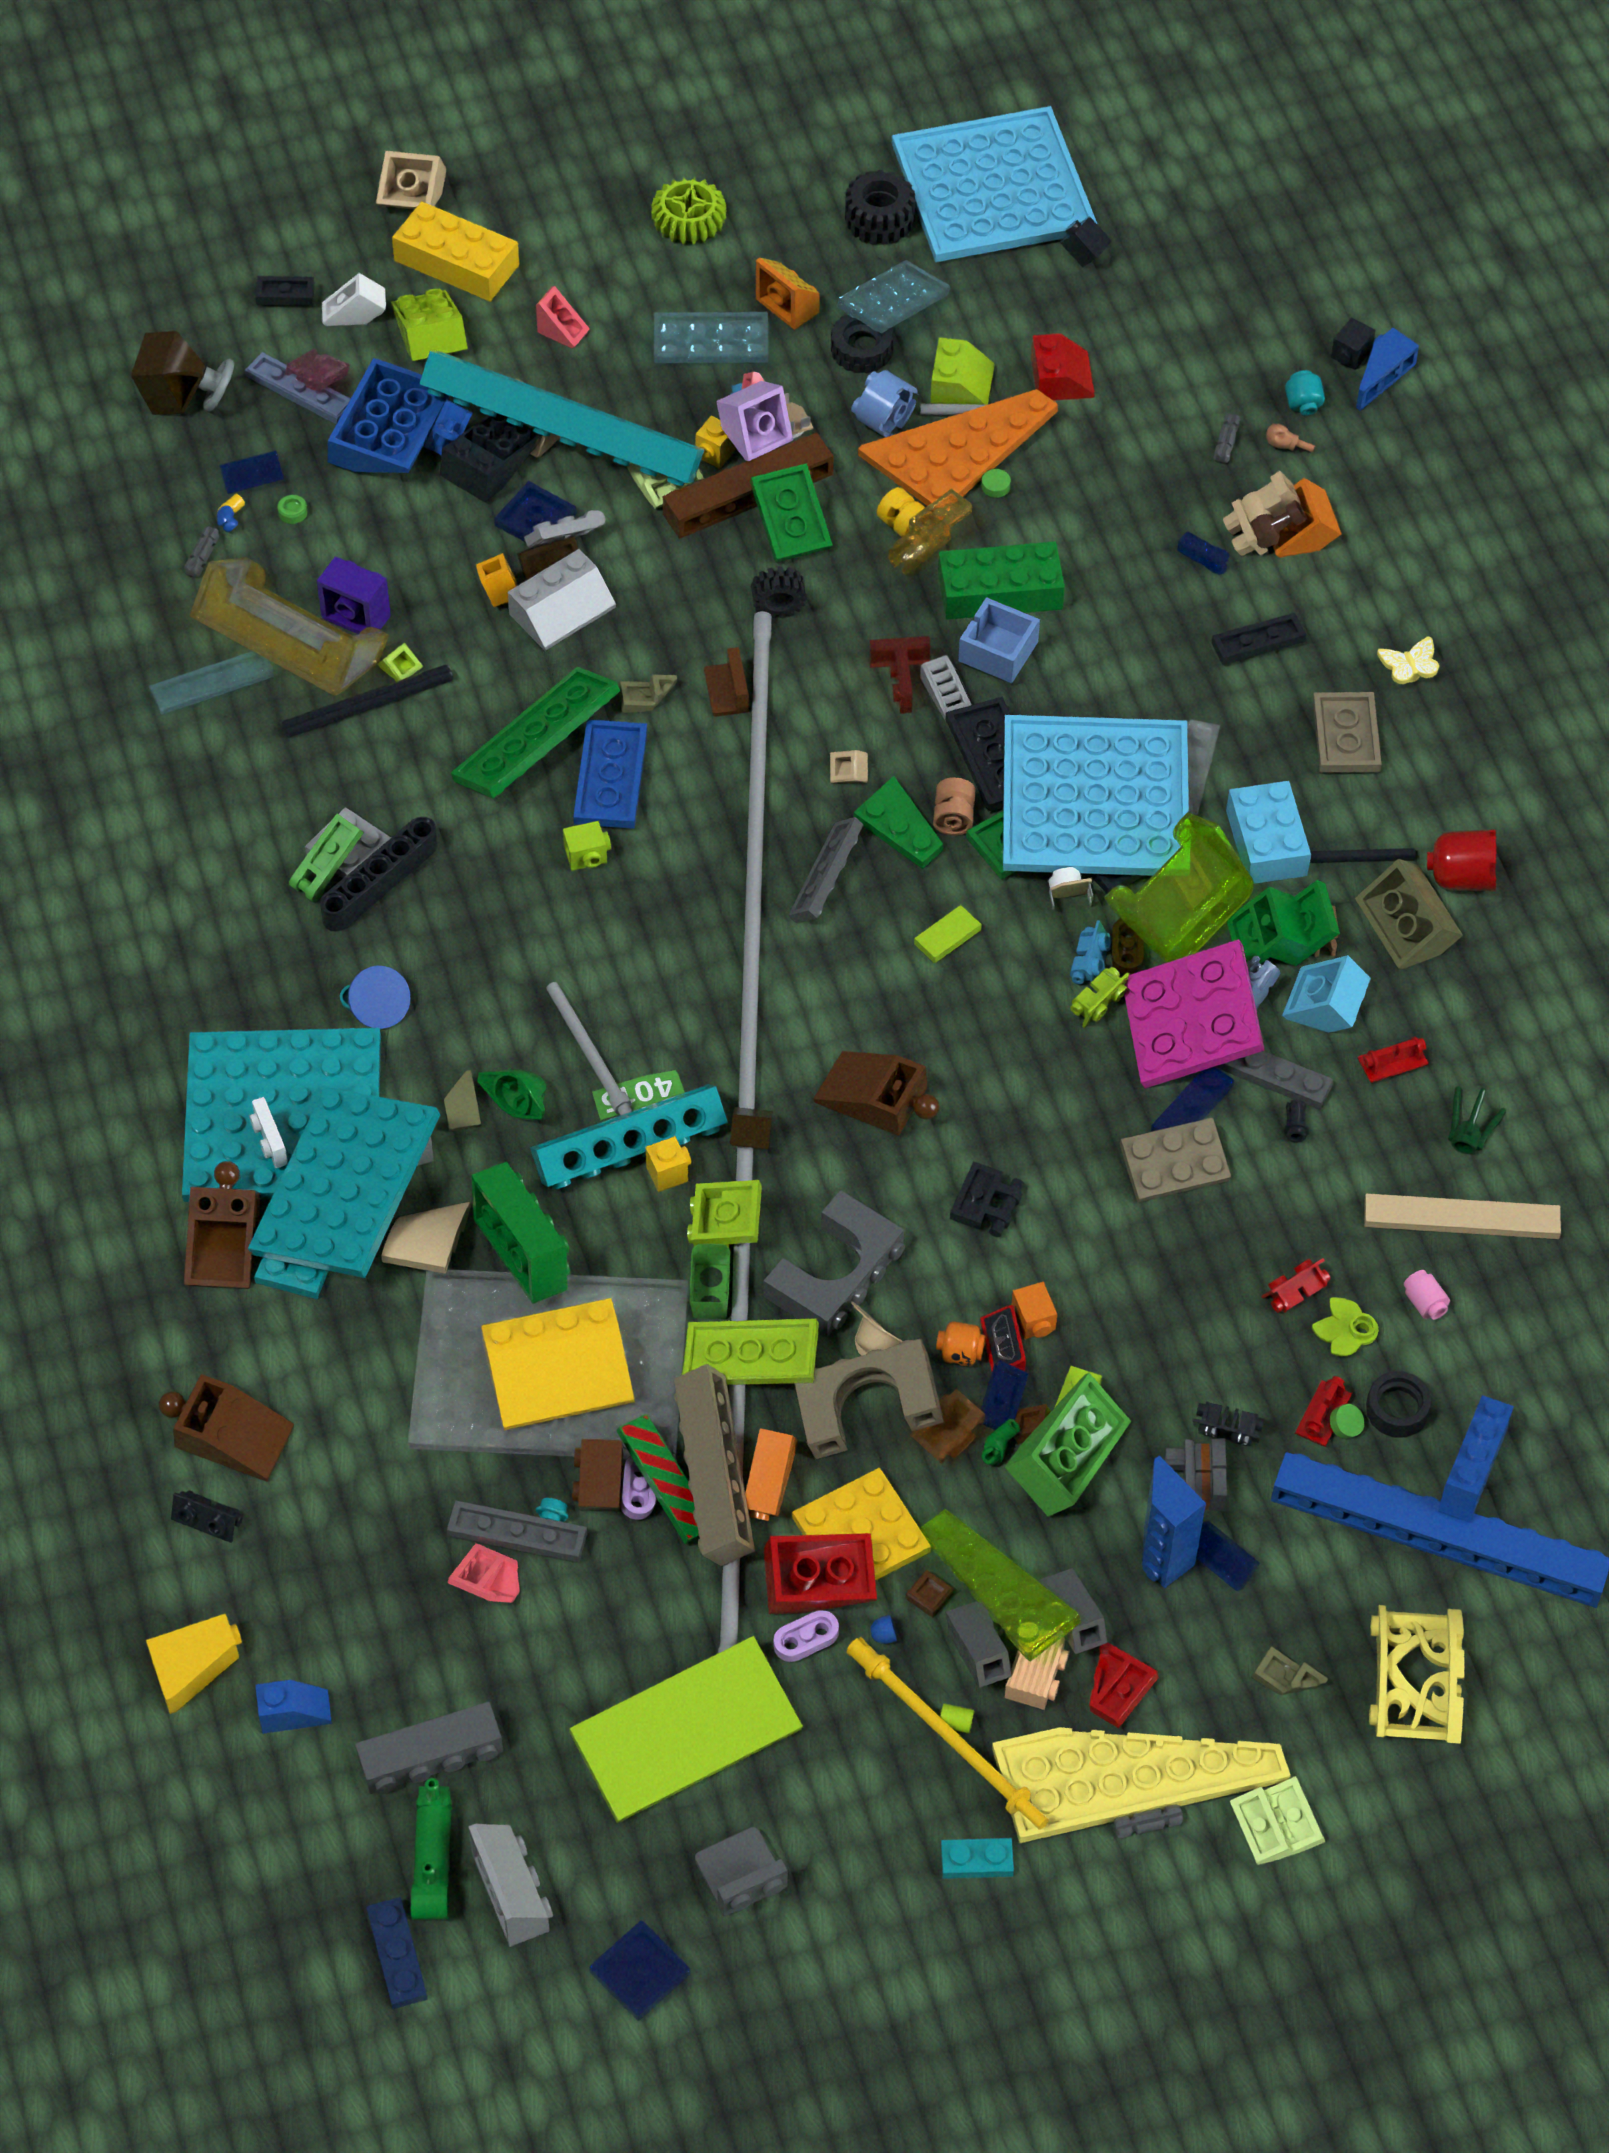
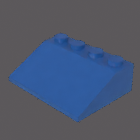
(384, 421)

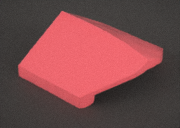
(487, 1575)

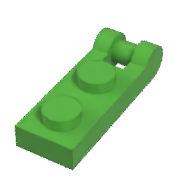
(325, 857)

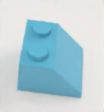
(1327, 995)

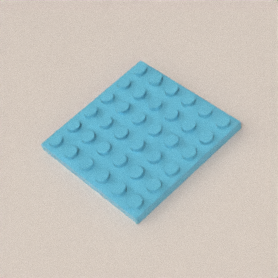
(992, 183)
(1092, 793)

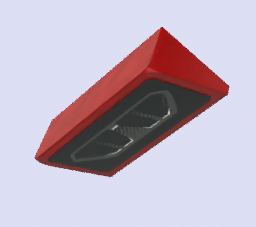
(1003, 1338)

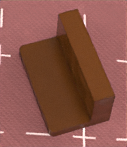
(727, 686)

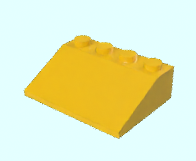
(557, 1364)

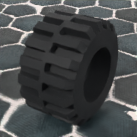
(879, 207)

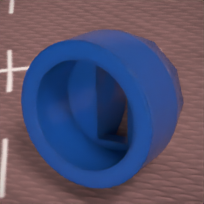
(883, 1630)

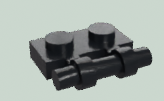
(977, 1195)

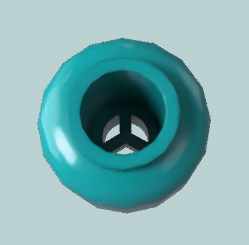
(1304, 392)

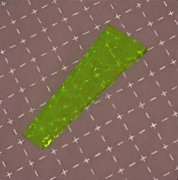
(1014, 1599)

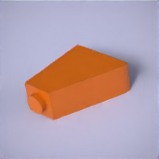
(769, 1473)

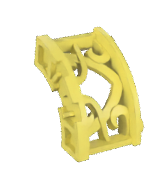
(1446, 1710)

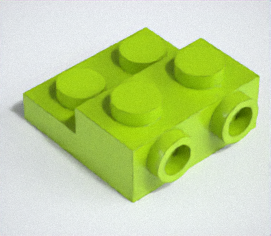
(725, 1213)

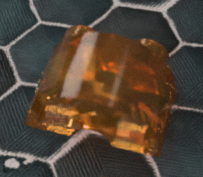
(955, 1432)

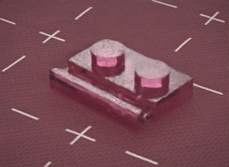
(317, 370)

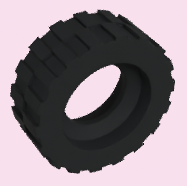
(860, 359)

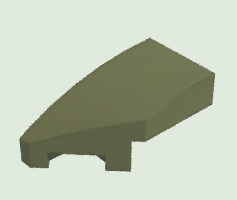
(645, 695)
(462, 1105)
(1284, 1675)

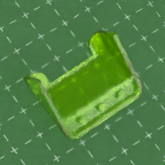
(1188, 894)

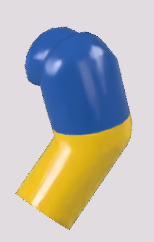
(227, 510)

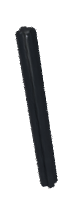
(367, 700)

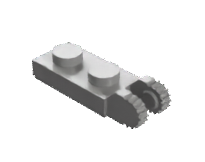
(566, 527)

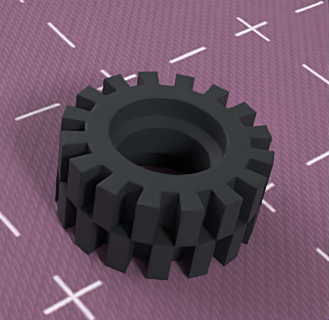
(778, 592)

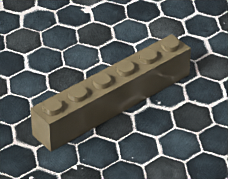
(713, 1465)

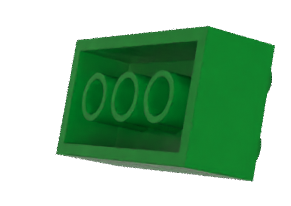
(1013, 575)
(520, 1232)

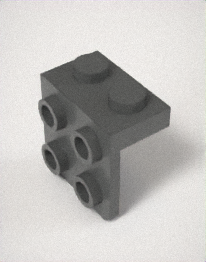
(741, 1871)

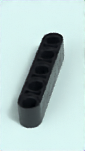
(395, 862)

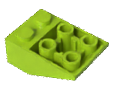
(429, 323)

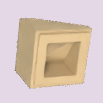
(849, 767)

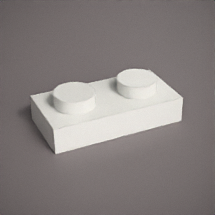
(271, 1143)

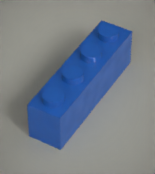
(1475, 1458)

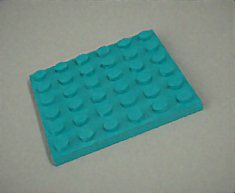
(283, 1068)

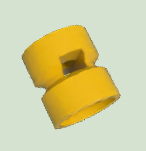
(897, 509)

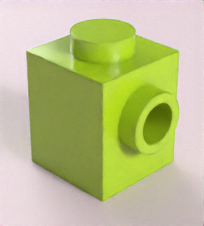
(586, 845)

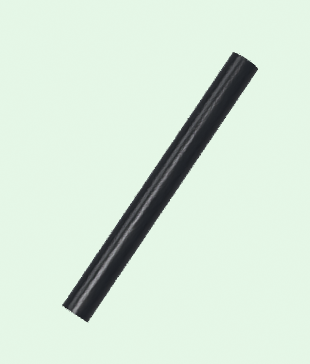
(1363, 855)

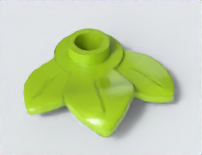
(1342, 1327)

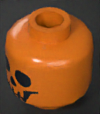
(961, 1344)

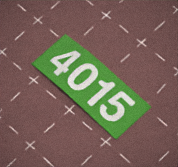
(641, 1092)

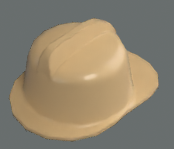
(872, 1335)

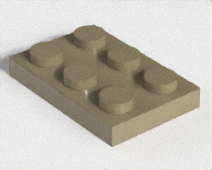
(1347, 732)
(1175, 1160)

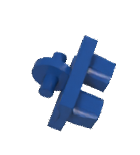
(448, 426)

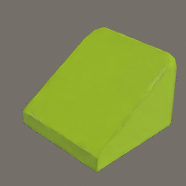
(400, 663)

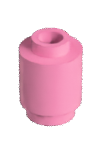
(1426, 1295)

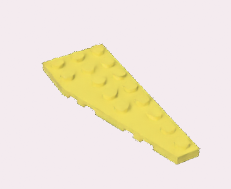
(1101, 1776)

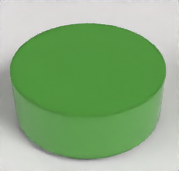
(996, 483)
(292, 509)
(1347, 1421)

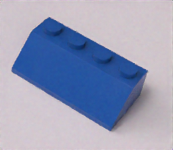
(1170, 1525)

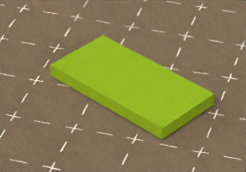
(754, 1350)

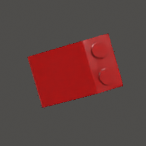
(818, 1572)

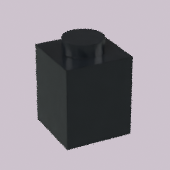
(1085, 241)
(1353, 343)

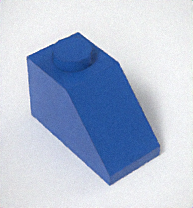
(291, 1706)

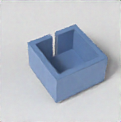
(999, 640)

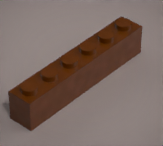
(730, 491)

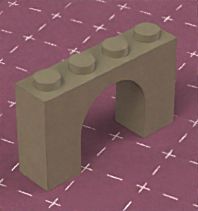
(900, 1366)

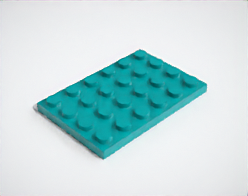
(344, 1182)

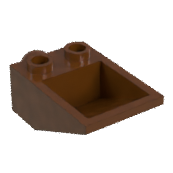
(877, 1090)
(220, 1236)
(237, 1432)

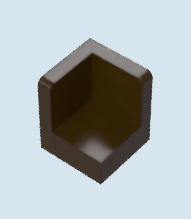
(751, 1128)

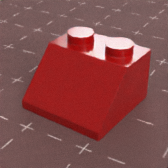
(1061, 368)

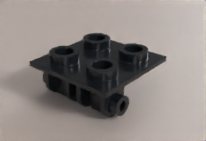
(1210, 1418)

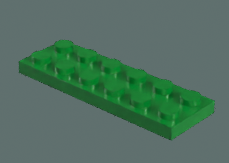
(535, 732)

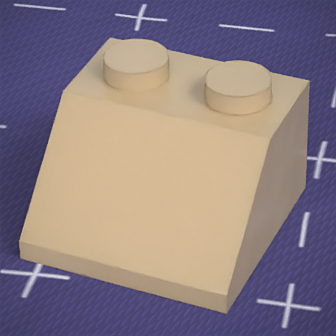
(410, 179)

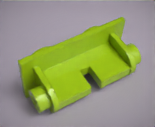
(1108, 988)

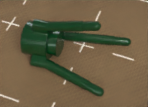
(1467, 1136)

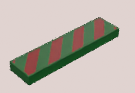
(661, 1474)

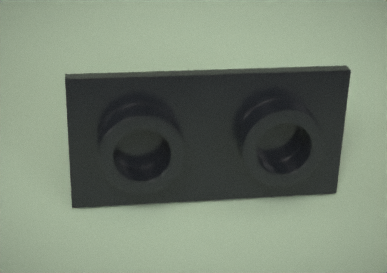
(198, 1514)

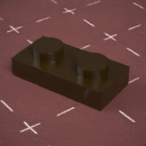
(543, 556)

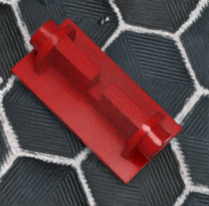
(1394, 1059)
(1285, 1291)
(1316, 1420)

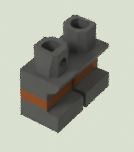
(1202, 1470)

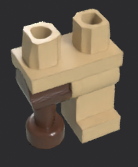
(1264, 515)

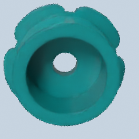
(552, 1509)

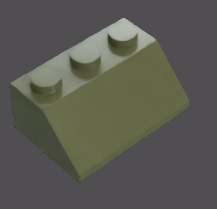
(1408, 915)

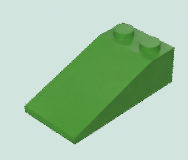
(1068, 1446)

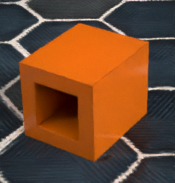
(1034, 1310)

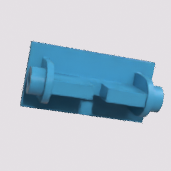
(1093, 944)

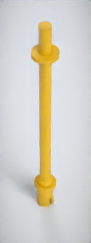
(878, 1668)

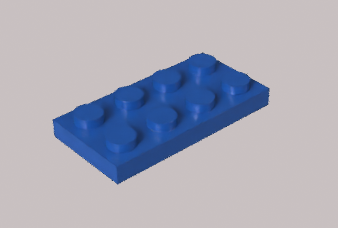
(610, 773)

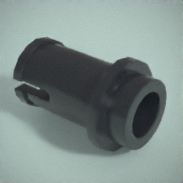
(1296, 1127)

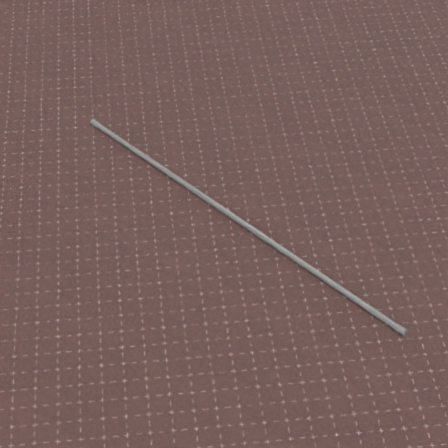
(744, 1165)

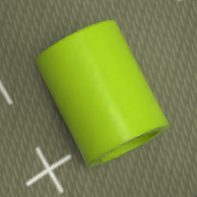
(957, 1717)

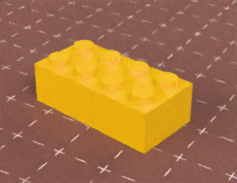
(455, 251)

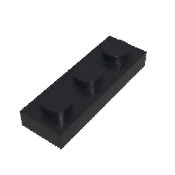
(1258, 638)

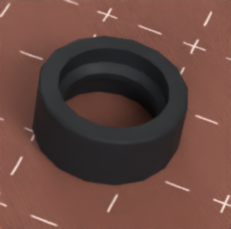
(1403, 1382)

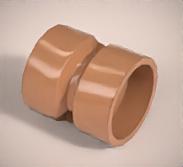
(954, 806)

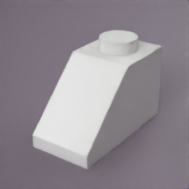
(354, 303)

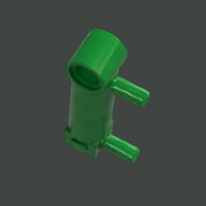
(432, 1853)

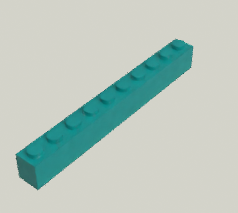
(562, 417)

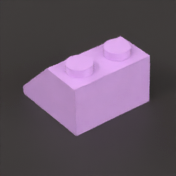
(756, 419)

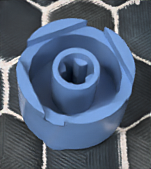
(884, 403)

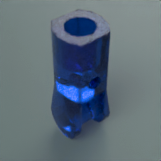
(1204, 553)

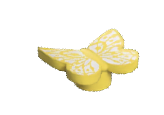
(1411, 665)

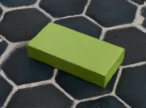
(947, 934)

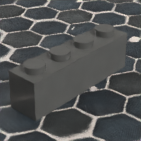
(429, 1748)

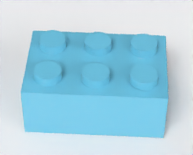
(1268, 832)

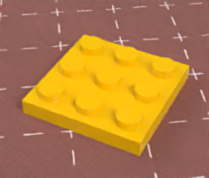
(867, 1507)

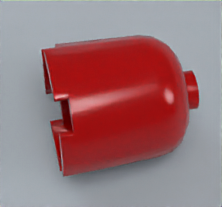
(1464, 860)

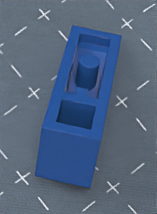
(1389, 360)

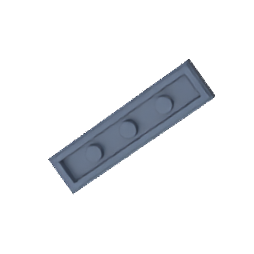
(272, 375)

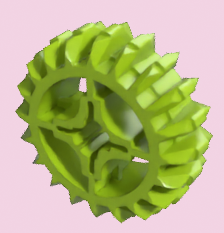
(688, 210)

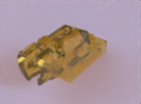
(929, 531)

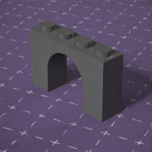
(871, 1238)
(979, 1639)

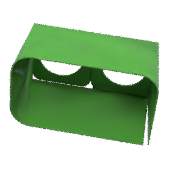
(709, 1256)

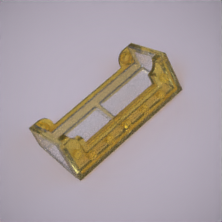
(241, 608)

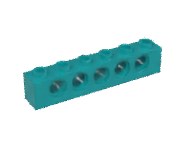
(550, 1154)

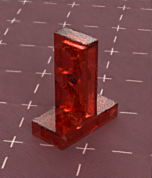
(898, 655)

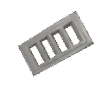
(939, 671)

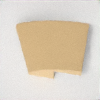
(426, 1238)

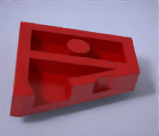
(1119, 1684)

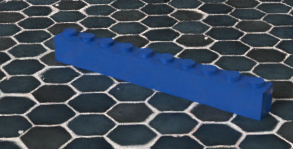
(1417, 1523)

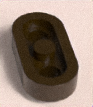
(1126, 949)

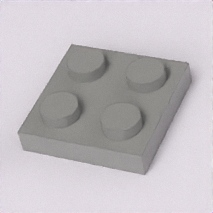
(367, 844)

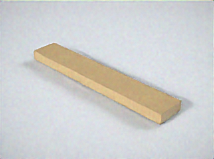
(1462, 1216)

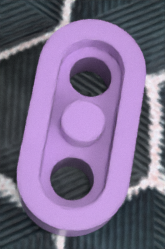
(635, 1489)
(804, 1635)

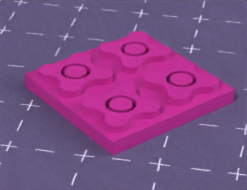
(1192, 1014)

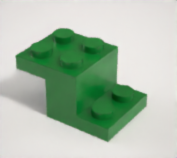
(1285, 924)

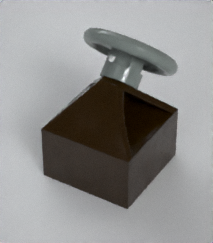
(171, 372)

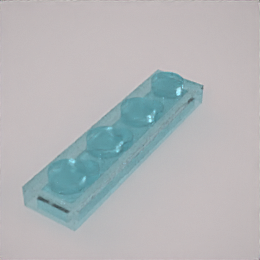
(210, 681)

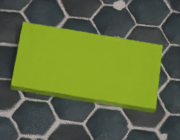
(685, 1729)

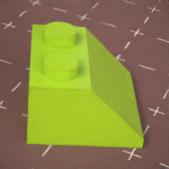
(960, 374)

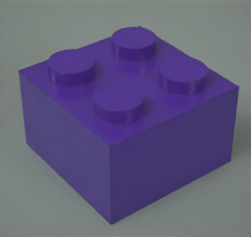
(353, 596)

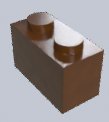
(600, 1475)

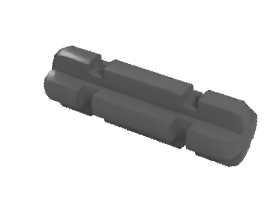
(1226, 438)
(201, 551)
(1148, 1821)

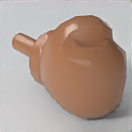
(1281, 438)

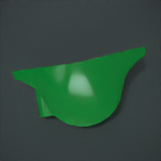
(515, 1091)

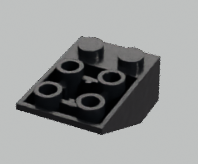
(487, 455)

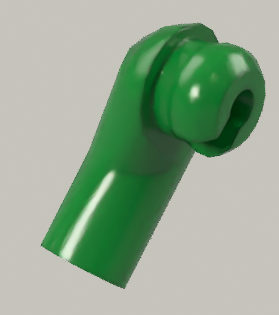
(997, 1442)

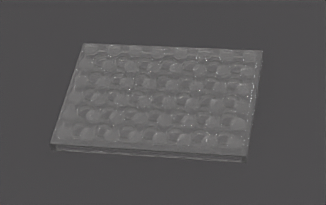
(453, 1384)

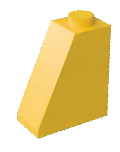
(193, 1658)

